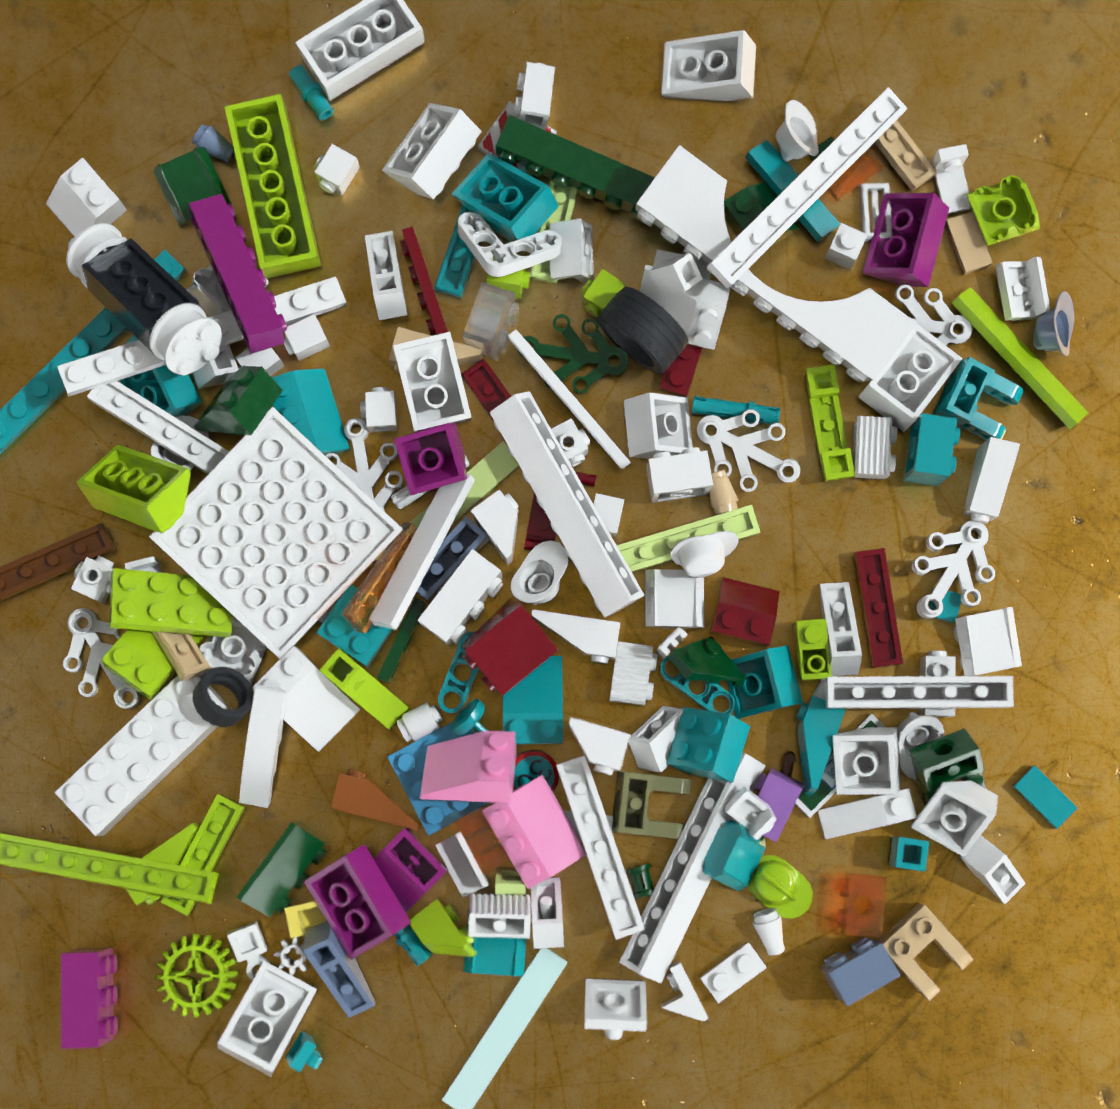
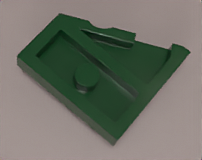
(706, 662)

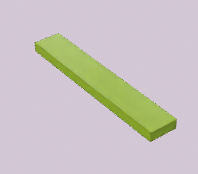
(1020, 358)

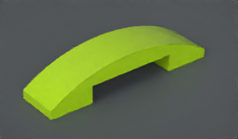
(828, 423)

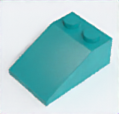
(506, 198)
(536, 706)

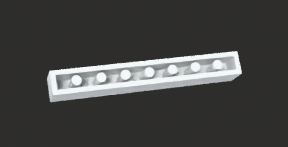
(566, 503)
(684, 878)

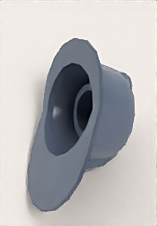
(1055, 327)

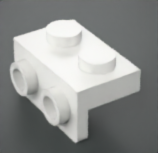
(1023, 289)

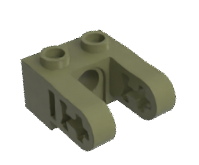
(632, 804)

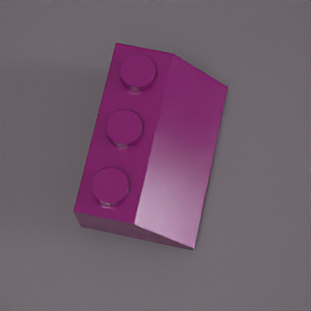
(916, 233)

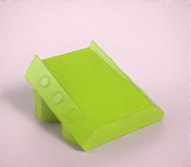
(1004, 210)

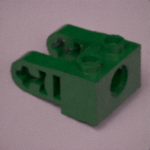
(945, 761)

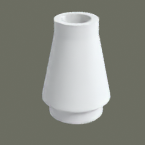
(769, 928)

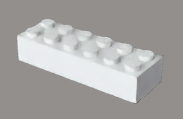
(138, 757)

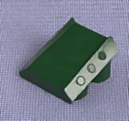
(188, 180)

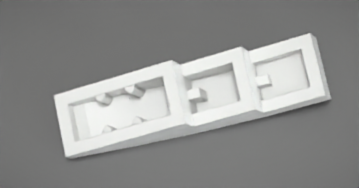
(262, 746)

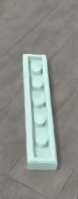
(505, 1030)

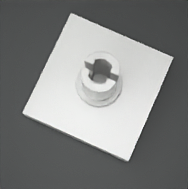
(615, 1006)

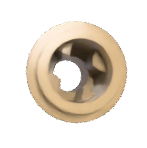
(722, 493)

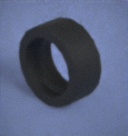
(209, 709)

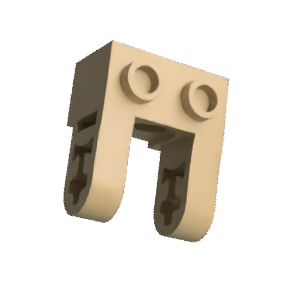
(911, 936)

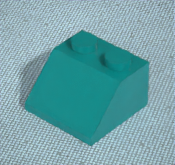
(769, 682)

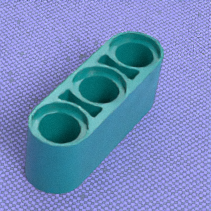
(451, 684)
(703, 700)

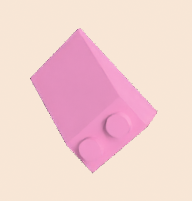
(471, 768)

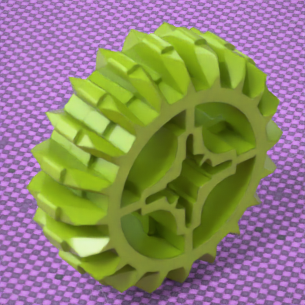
(195, 989)

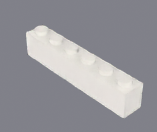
(919, 692)

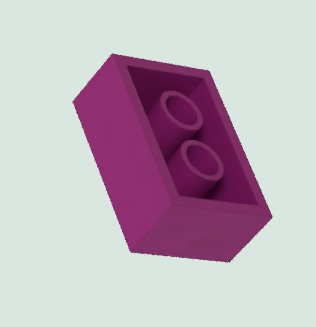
(357, 902)
(88, 997)

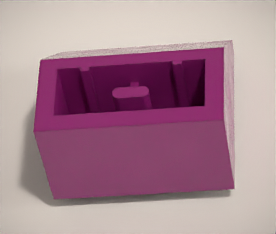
(409, 868)

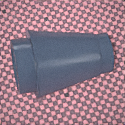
(214, 143)

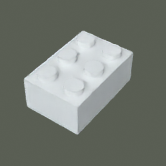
(462, 598)

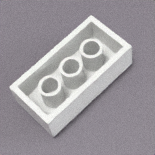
(359, 43)

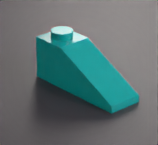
(816, 739)

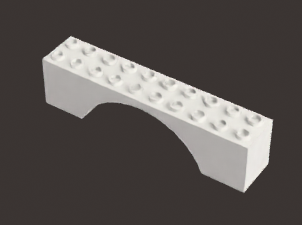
(852, 331)

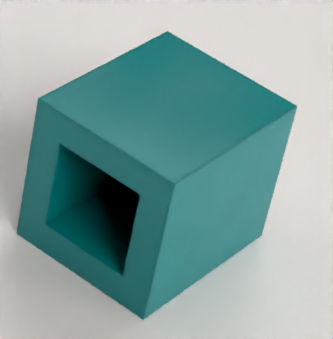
(909, 853)

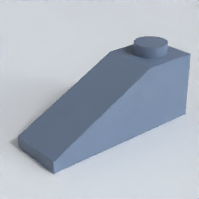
(337, 970)

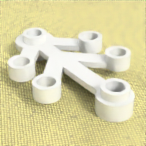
(943, 311)
(744, 446)
(364, 477)
(956, 566)
(97, 652)

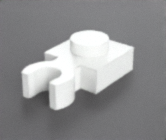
(248, 945)

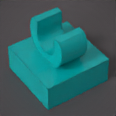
(303, 1052)

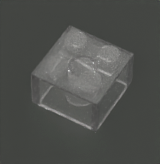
(490, 320)

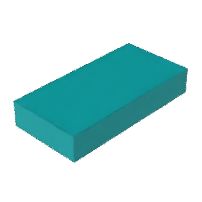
(1044, 797)

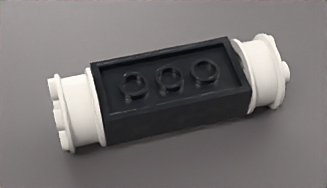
(144, 298)

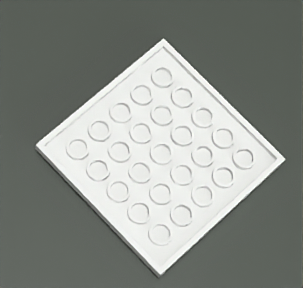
(277, 533)

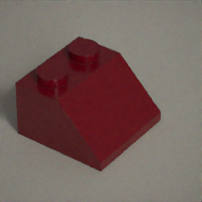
(745, 612)

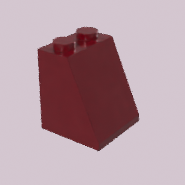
(508, 647)

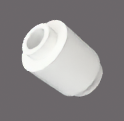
(420, 722)

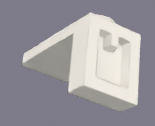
(951, 177)

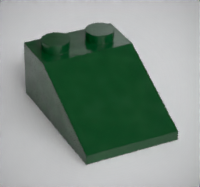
(240, 403)

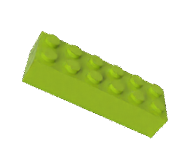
(272, 186)

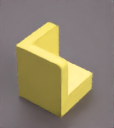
(303, 917)

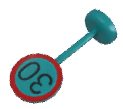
(528, 763)

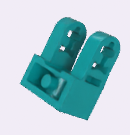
(962, 394)

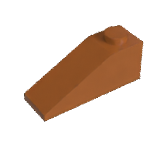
(366, 799)

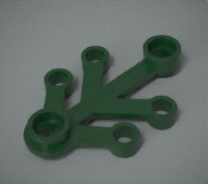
(581, 355)

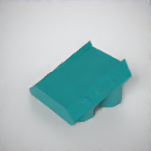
(733, 855)
(496, 956)

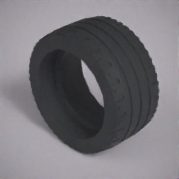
(643, 330)

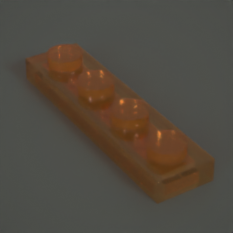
(369, 593)

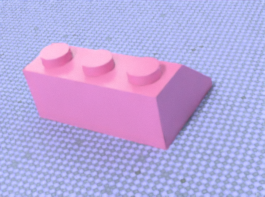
(535, 832)

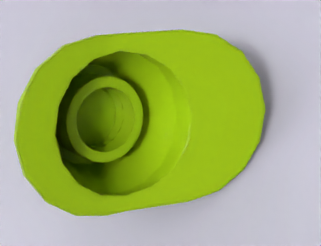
(781, 887)

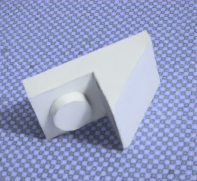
(686, 1002)

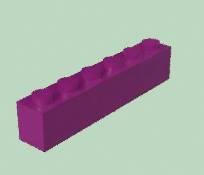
(237, 274)

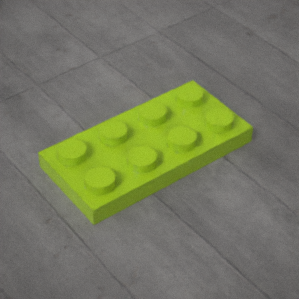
(165, 604)

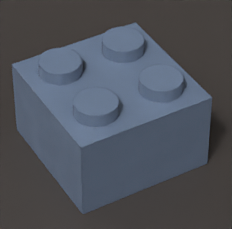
(859, 970)

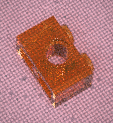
(482, 841)
(871, 920)

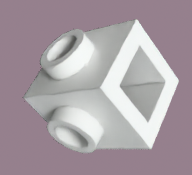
(569, 434)
(94, 578)

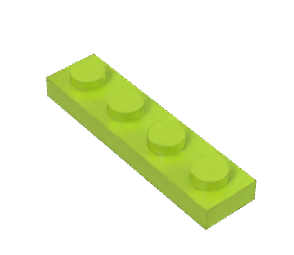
(208, 844)

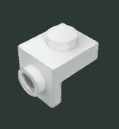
(751, 812)

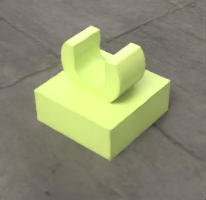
(509, 882)

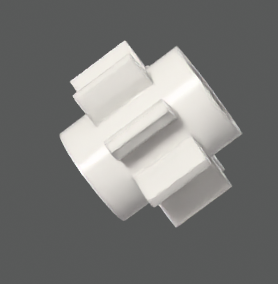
(288, 961)

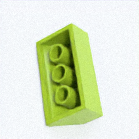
(137, 488)

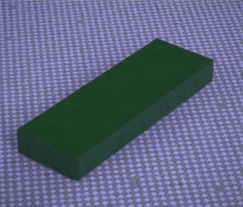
(402, 641)

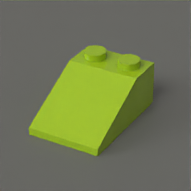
(141, 662)

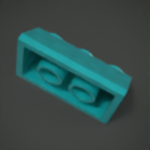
(165, 389)
(312, 409)

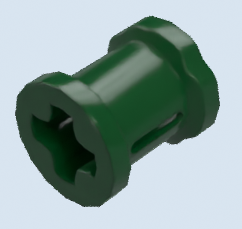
(643, 871)

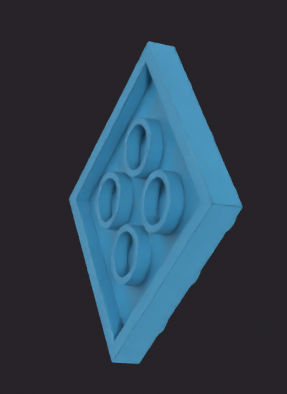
(409, 768)

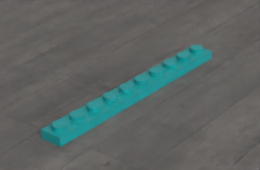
(47, 383)

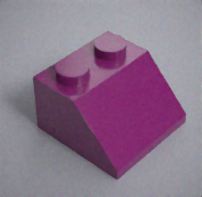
(432, 458)

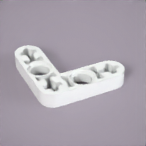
(541, 246)

